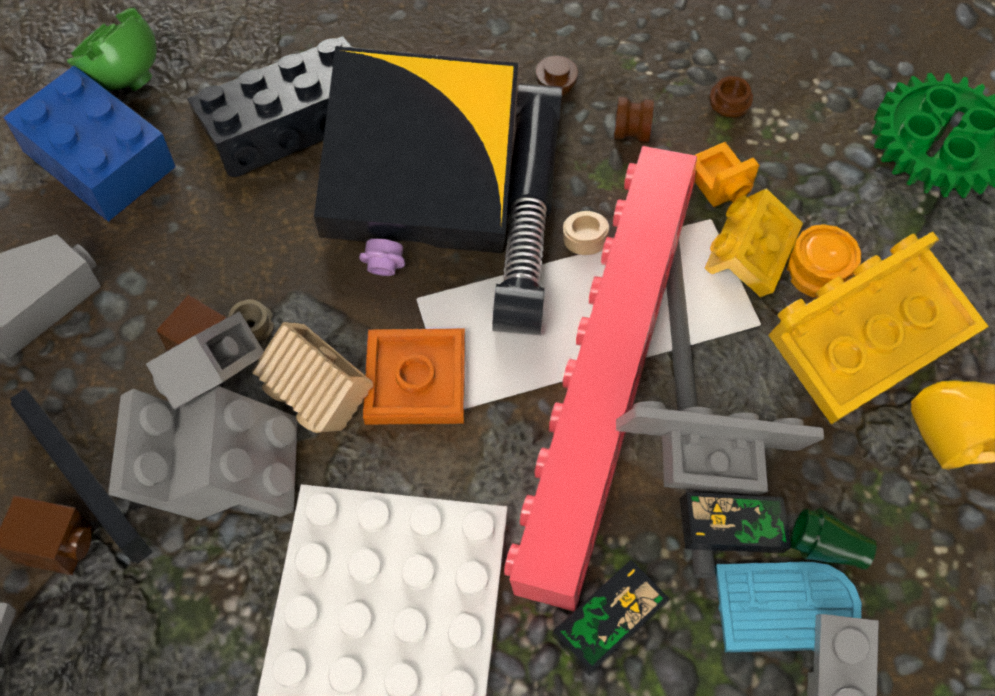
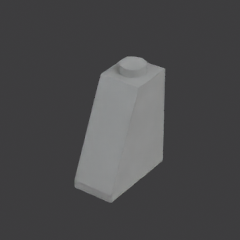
(40, 287)

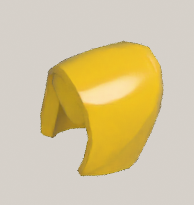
(957, 422)

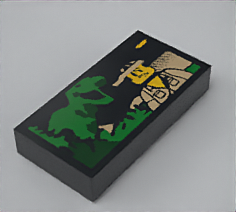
(734, 523)
(610, 617)

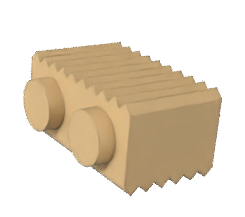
(311, 378)

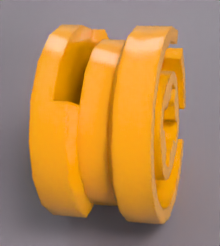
(821, 256)

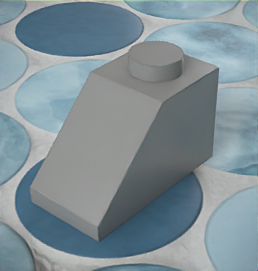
(205, 360)

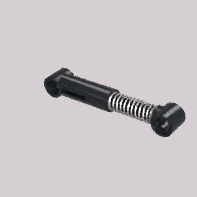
(530, 197)

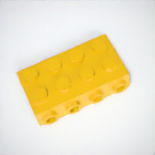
(875, 327)

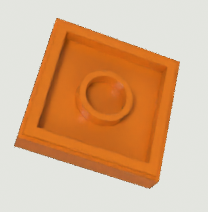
(415, 376)

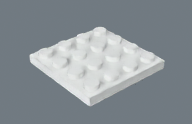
(385, 597)

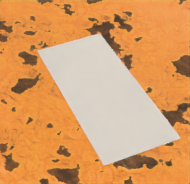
(517, 363)

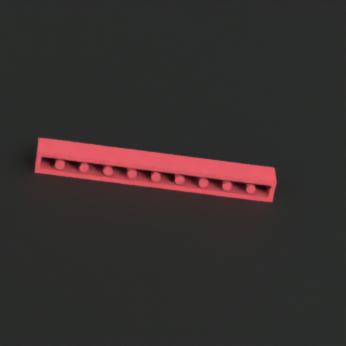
(601, 383)

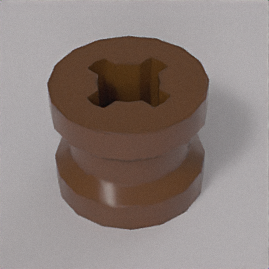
(633, 119)

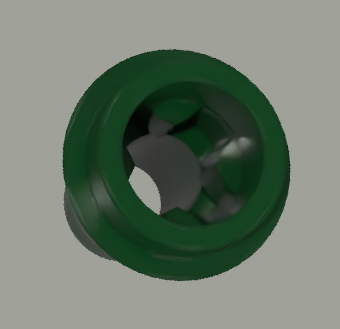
(828, 539)

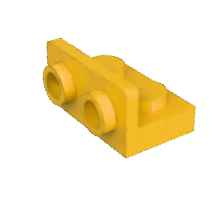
(755, 241)

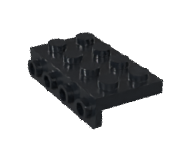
(269, 109)

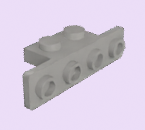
(716, 450)

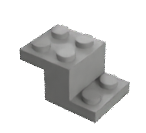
(204, 454)

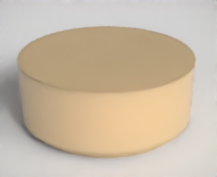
(585, 232)

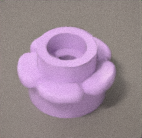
(383, 256)

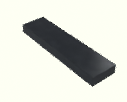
(80, 477)

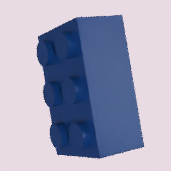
(91, 142)

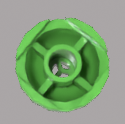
(119, 53)

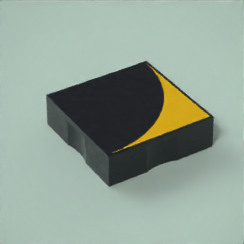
(417, 149)

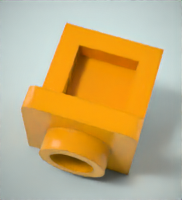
(723, 175)

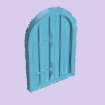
(778, 603)

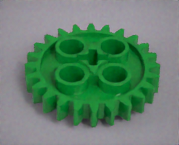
(919, 115)

